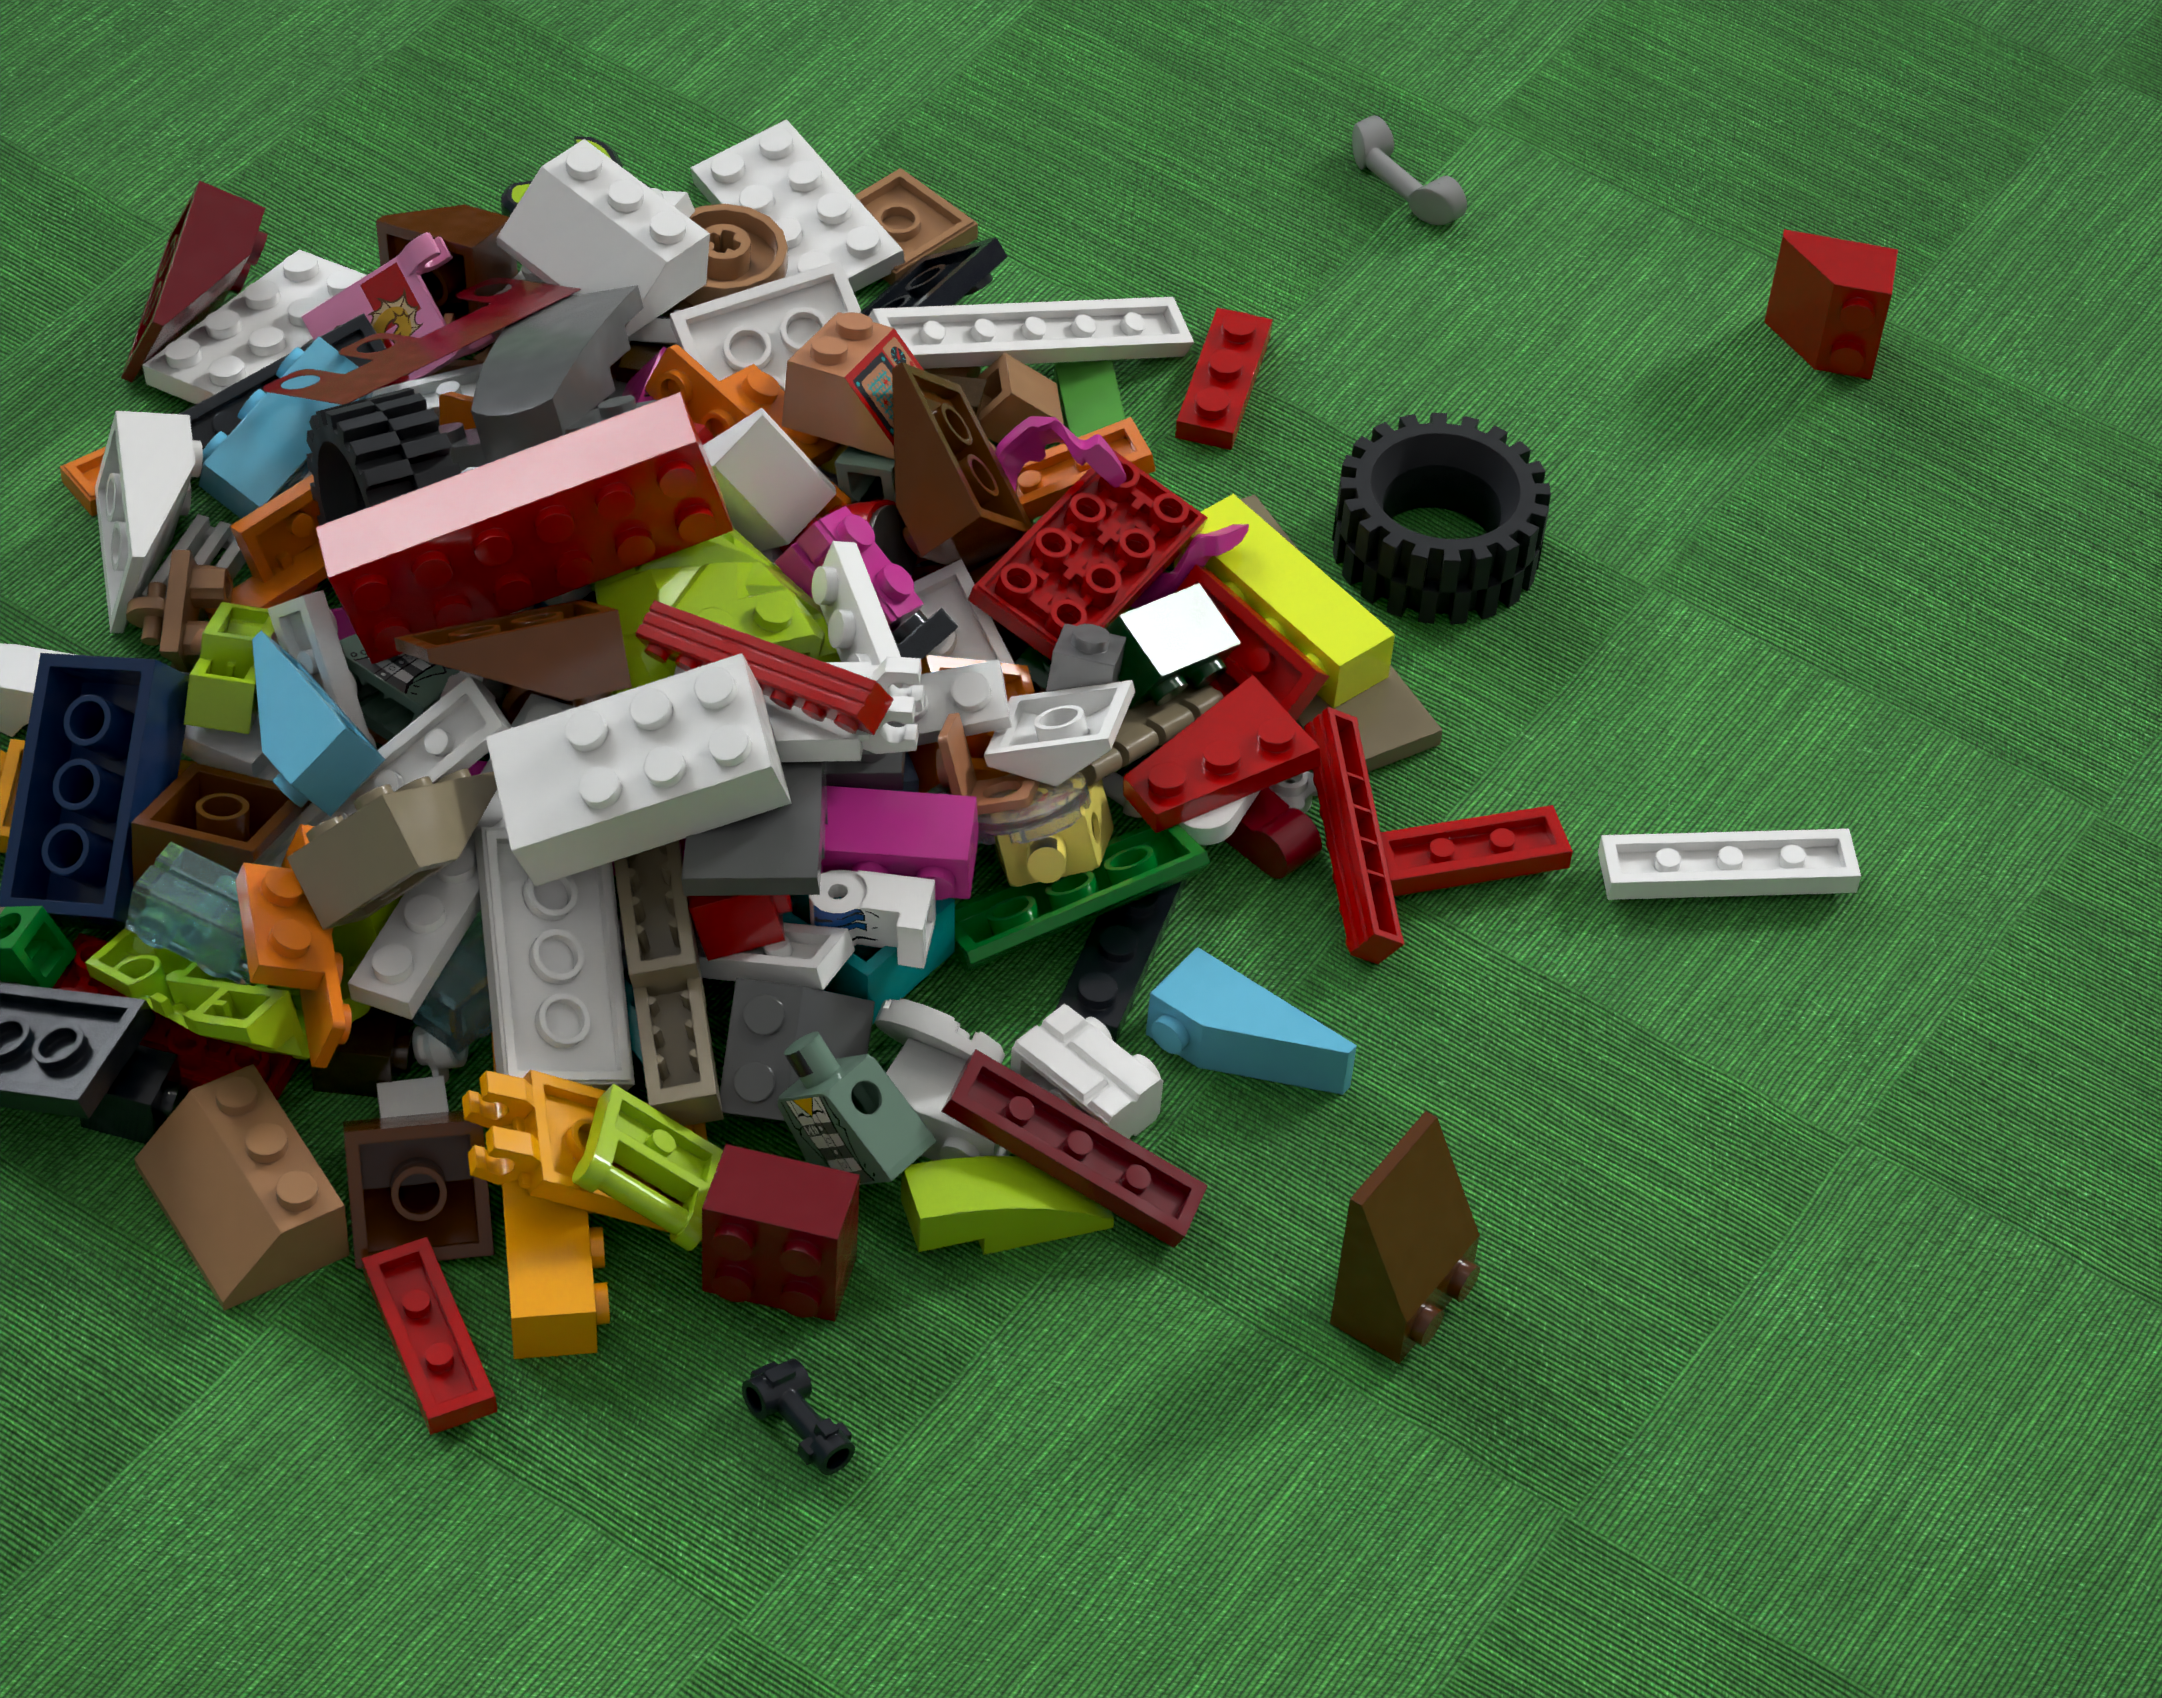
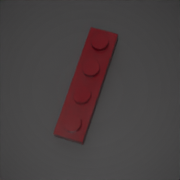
(1075, 1148)

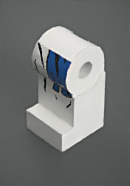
(879, 911)

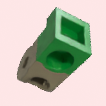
(32, 947)

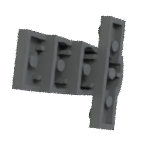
(548, 377)
(784, 846)

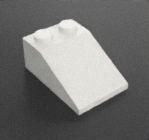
(140, 500)

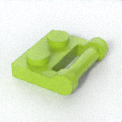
(656, 1151)

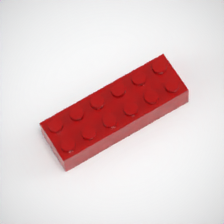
(525, 527)

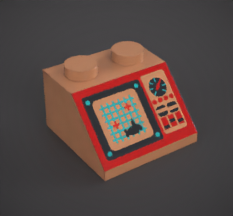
(843, 383)

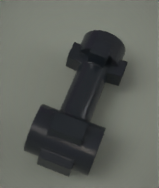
(784, 1390)

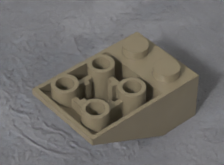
(389, 844)

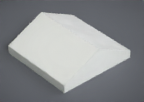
(766, 481)
(1059, 731)

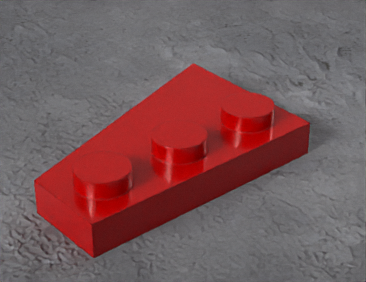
(1220, 758)

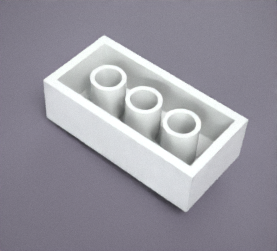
(637, 770)

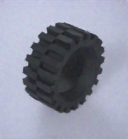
(375, 452)
(1451, 471)

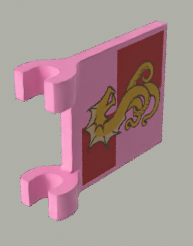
(395, 302)

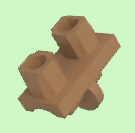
(178, 615)

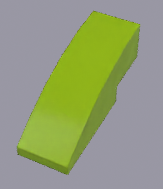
(224, 680)
(995, 1202)

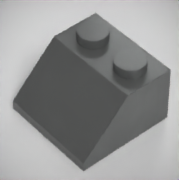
(766, 1022)

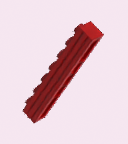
(781, 673)
(1354, 838)

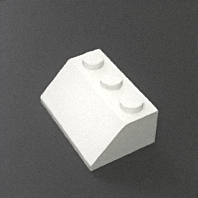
(606, 230)

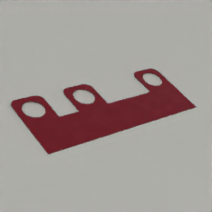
(414, 353)

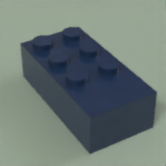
(93, 759)

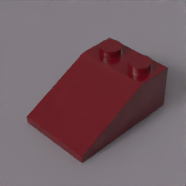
(199, 266)

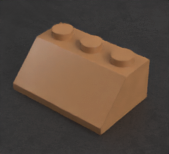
(243, 1189)

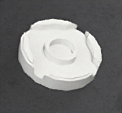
(913, 1020)

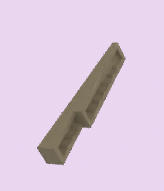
(667, 986)

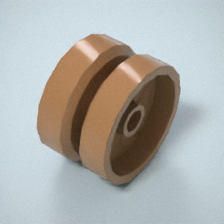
(742, 254)

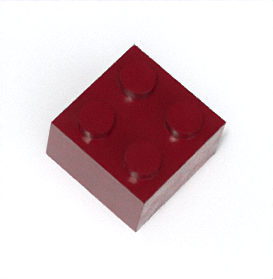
(779, 1233)

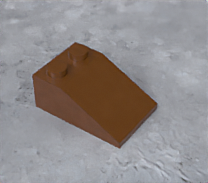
(949, 475)
(555, 650)
(1406, 1246)

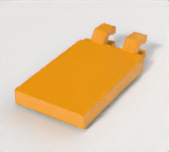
(547, 1139)

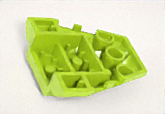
(722, 583)
(219, 1008)

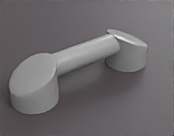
(1432, 203)

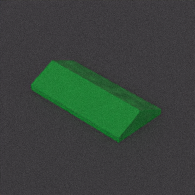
(1026, 914)

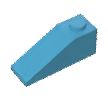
(307, 733)
(1243, 1029)

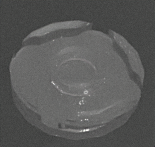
(1049, 813)

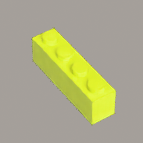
(1301, 603)

